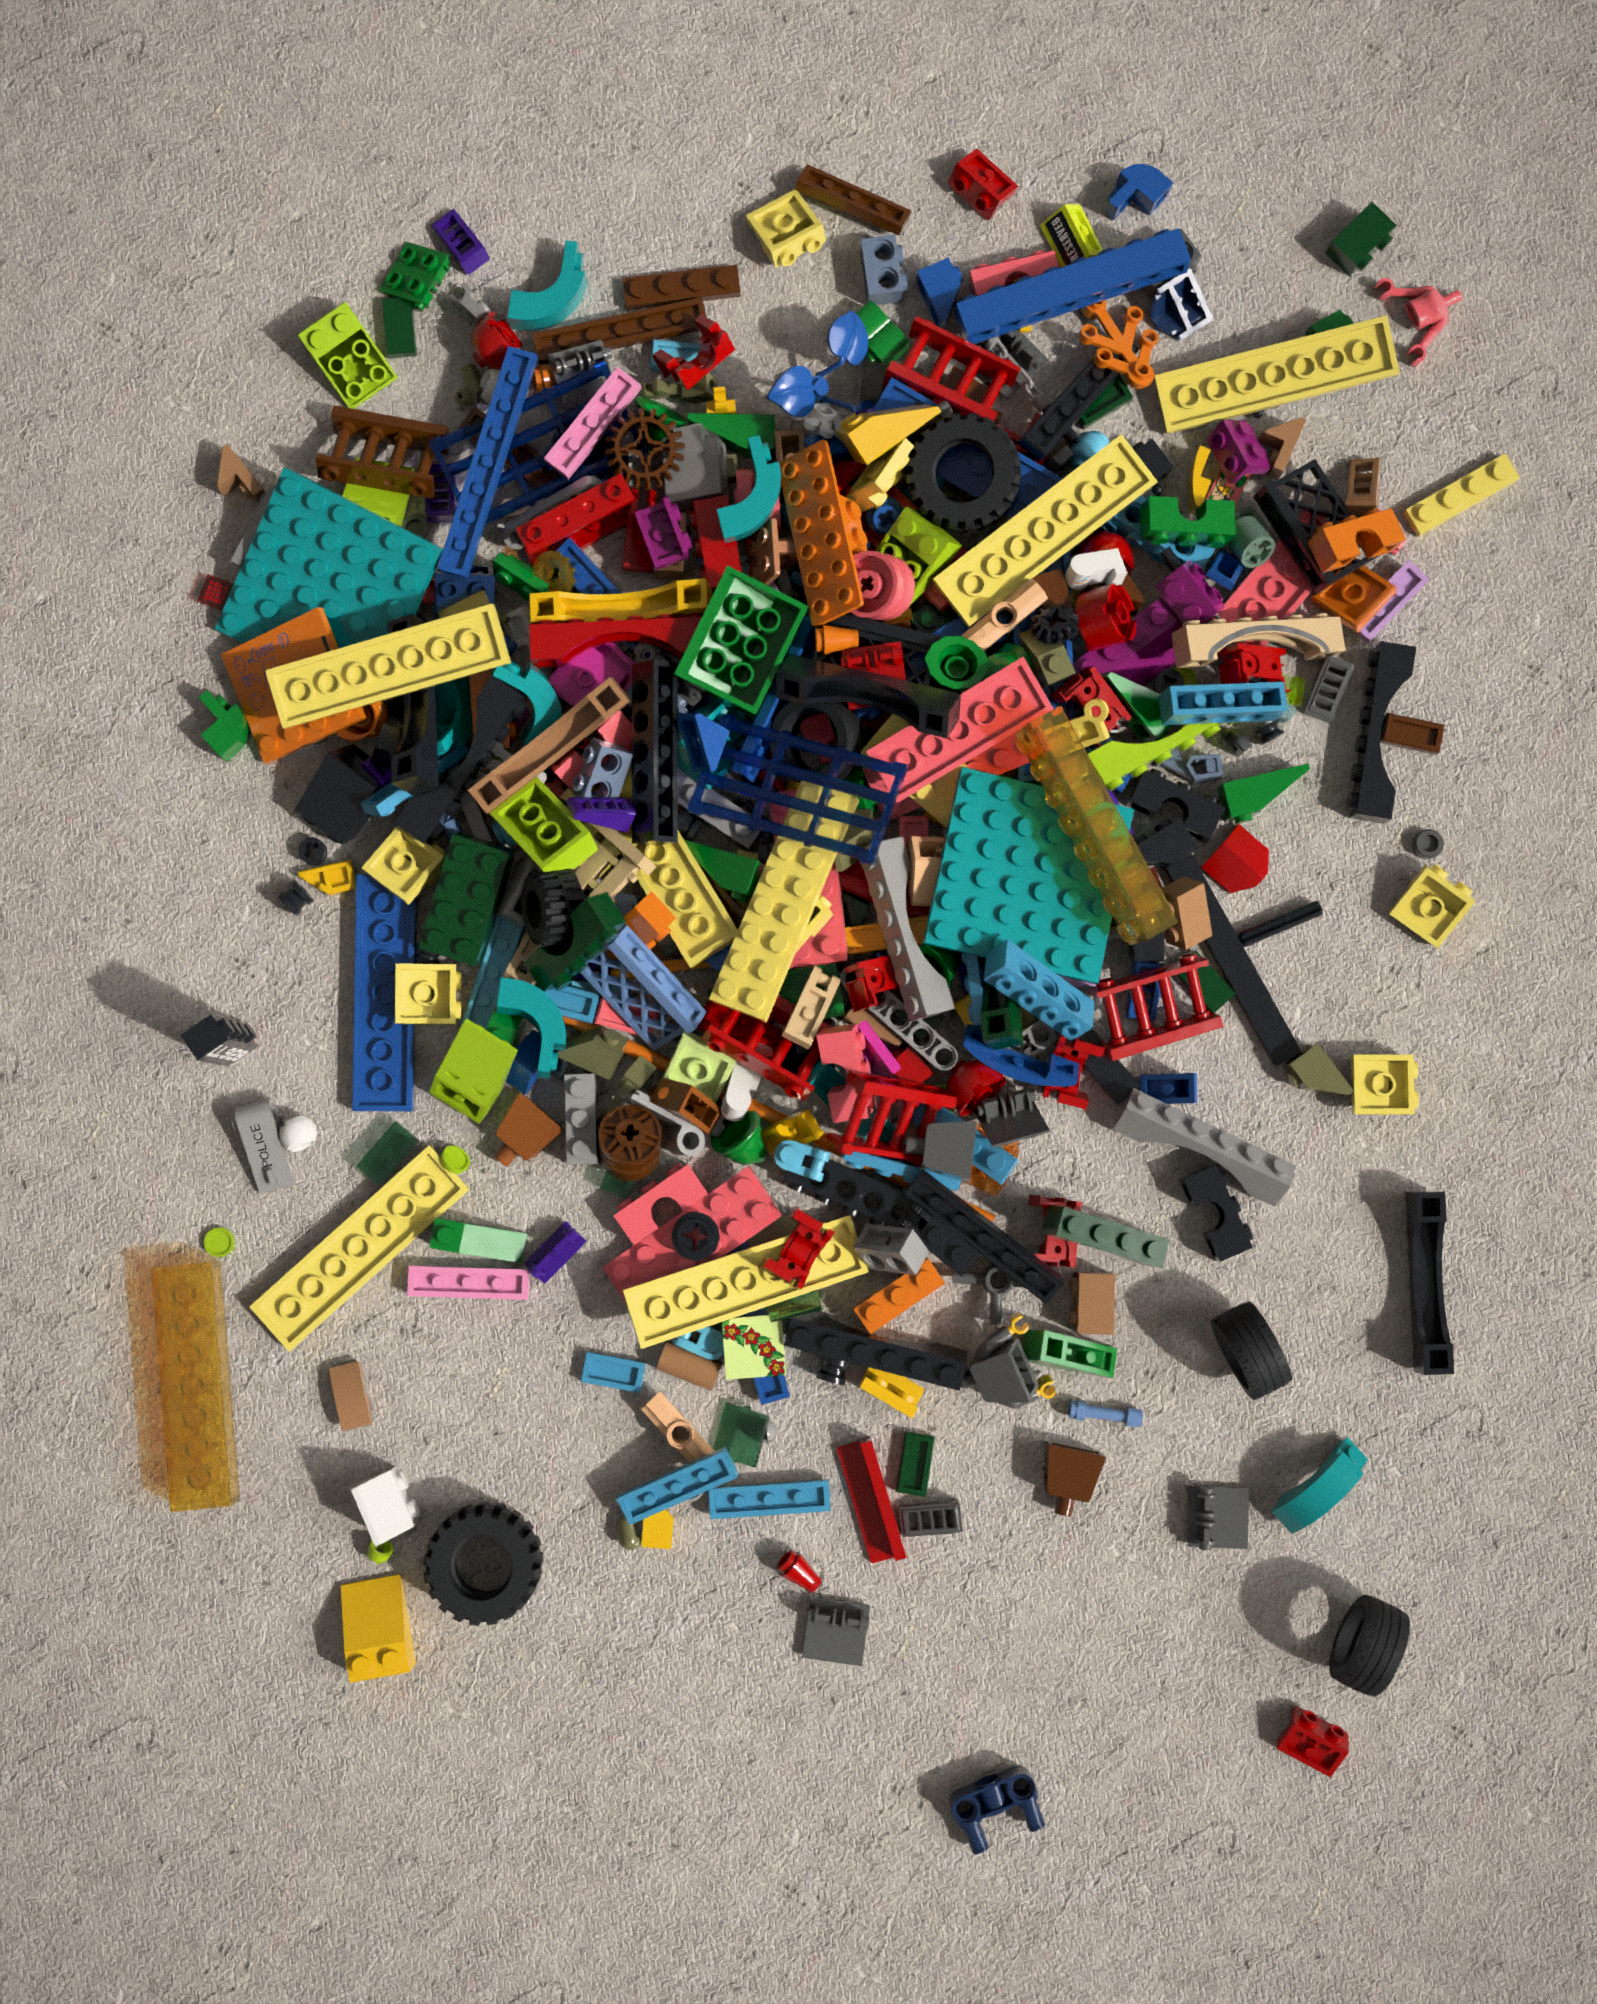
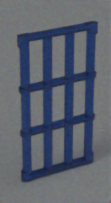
(518, 471)
(818, 810)

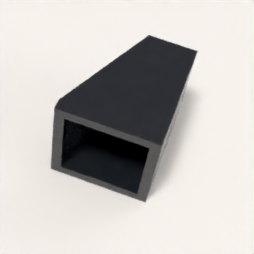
(336, 794)

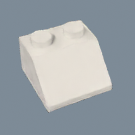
(386, 1505)

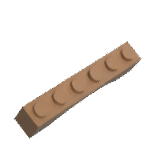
(550, 745)

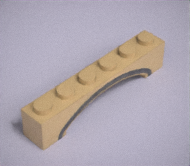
(1314, 637)

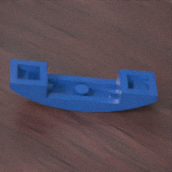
(1019, 1066)

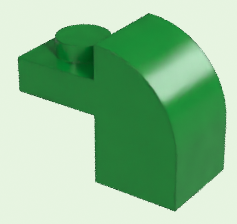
(231, 729)

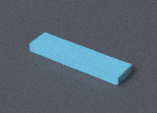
(498, 953)

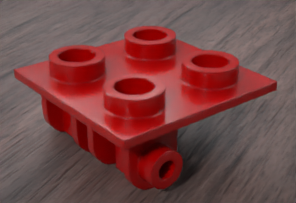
(877, 659)

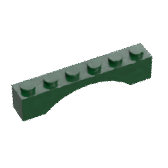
(1000, 1019)

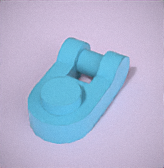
(790, 1156)
(708, 1346)

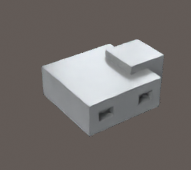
(702, 471)

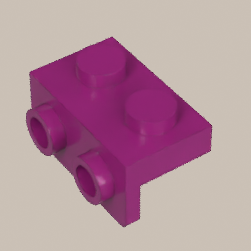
(1237, 450)
(662, 534)
(1190, 594)

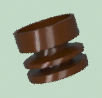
(626, 1158)

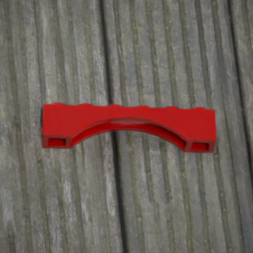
(559, 643)

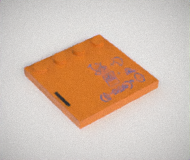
(246, 666)

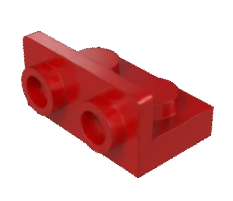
(981, 183)
(1314, 1741)

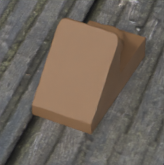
(1283, 440)
(234, 474)

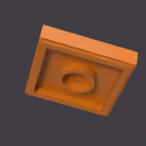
(1355, 597)

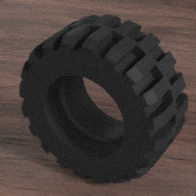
(929, 449)
(454, 1592)

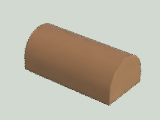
(688, 1366)

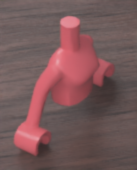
(1422, 311)

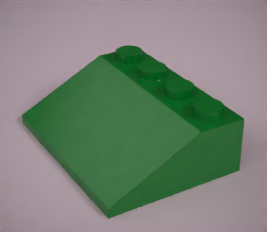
(741, 641)

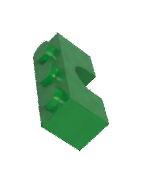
(1163, 522)

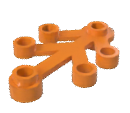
(1137, 370)

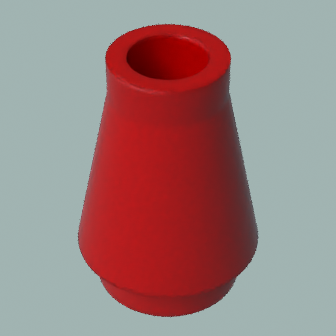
(797, 1570)

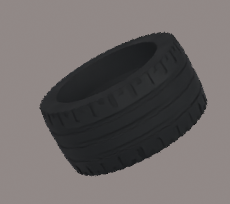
(847, 724)
(1251, 1350)
(1369, 1645)

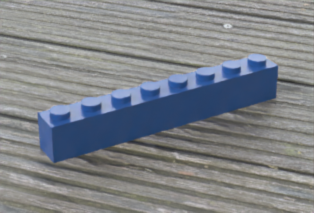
(1072, 286)

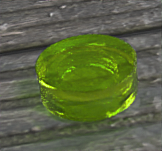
(1297, 688)

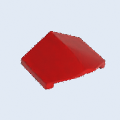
(1238, 862)

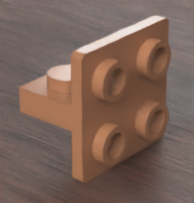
(769, 554)

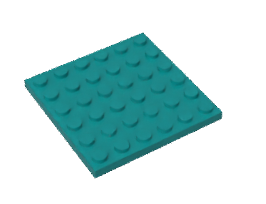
(330, 556)
(1016, 879)

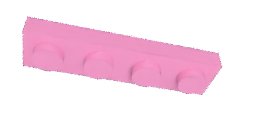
(592, 423)
(468, 1282)

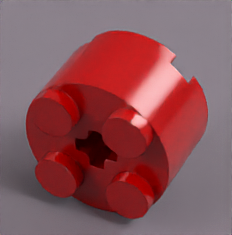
(1105, 617)

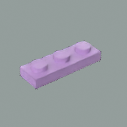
(1407, 582)

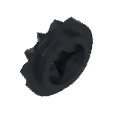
(1061, 631)
(684, 1244)

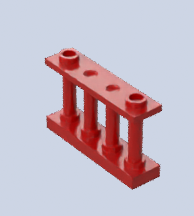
(951, 346)
(582, 518)
(1174, 1028)
(793, 1085)
(889, 1091)

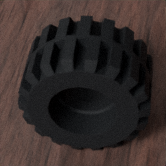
(547, 906)

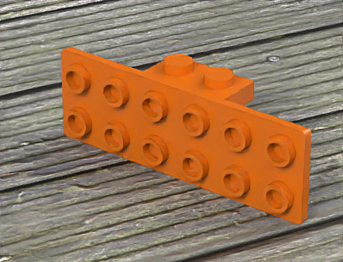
(824, 533)

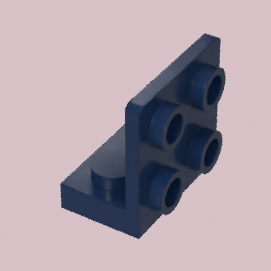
(453, 589)

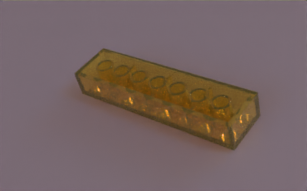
(1095, 827)
(195, 1386)

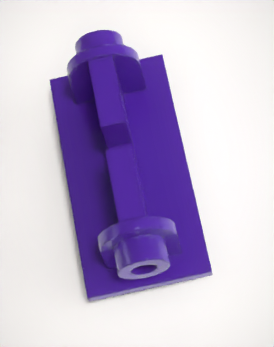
(554, 1252)

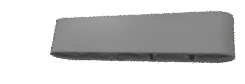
(906, 1031)

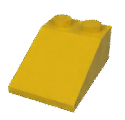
(876, 432)
(376, 1628)

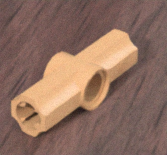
(1020, 604)
(666, 1418)

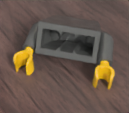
(1004, 1371)

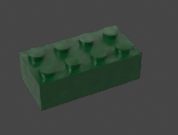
(467, 898)

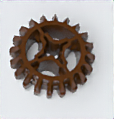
(658, 448)

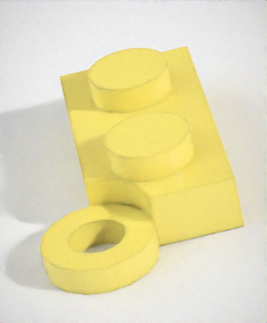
(1089, 727)

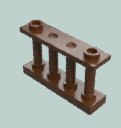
(383, 429)

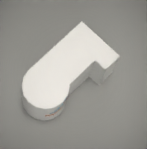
(1095, 569)
(737, 1095)

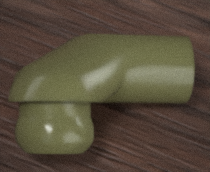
(472, 389)
(627, 1535)

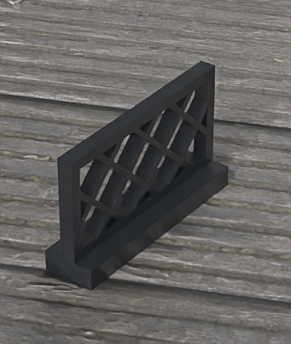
(1296, 533)
(886, 633)

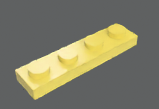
(1461, 495)

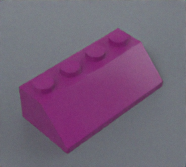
(1145, 654)

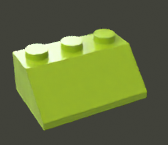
(544, 828)

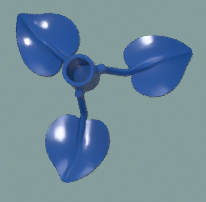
(798, 389)

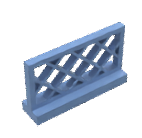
(653, 979)

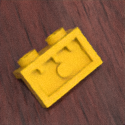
(893, 1389)

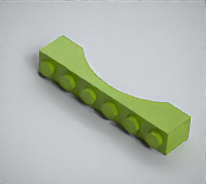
(1121, 759)

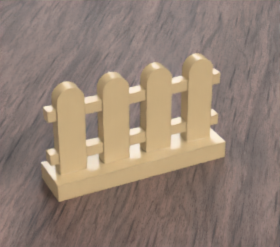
(607, 851)

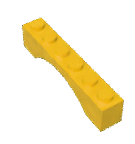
(673, 599)

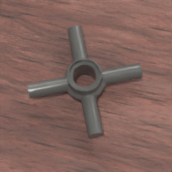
(996, 1293)

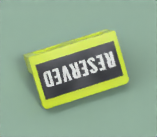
(1070, 234)

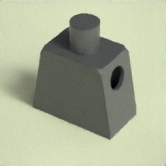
(946, 1148)

